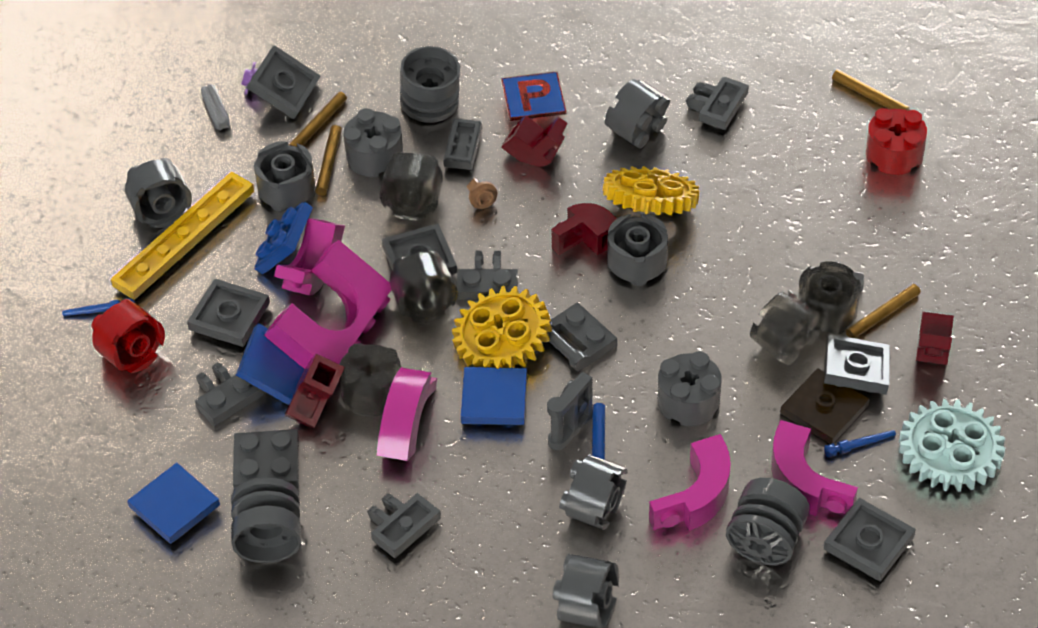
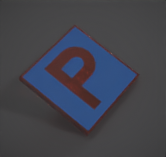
(533, 96)

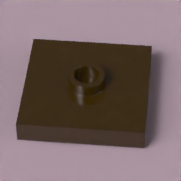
(824, 407)

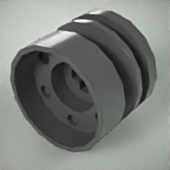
(429, 84)
(265, 520)
(767, 521)

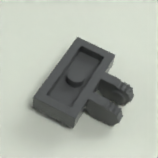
(719, 102)
(478, 280)
(225, 399)
(404, 525)

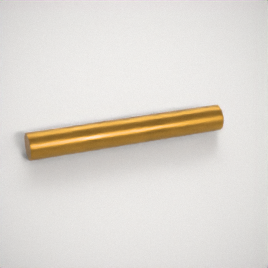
(867, 91)
(315, 124)
(328, 160)
(883, 311)

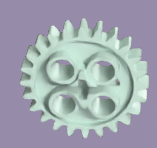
(945, 437)

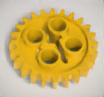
(651, 190)
(502, 329)

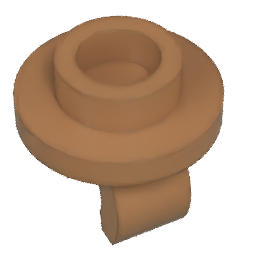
(481, 194)

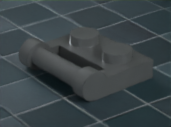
(584, 332)
(576, 408)

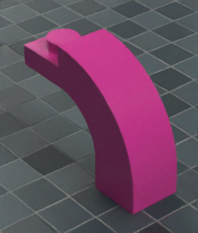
(317, 238)
(403, 413)
(789, 465)
(705, 497)

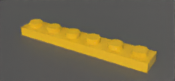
(182, 235)

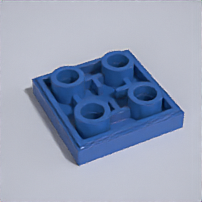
(282, 237)
(269, 367)
(494, 396)
(173, 503)

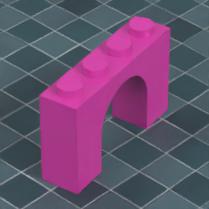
(362, 294)

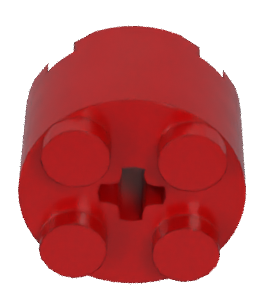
(896, 140)
(127, 336)

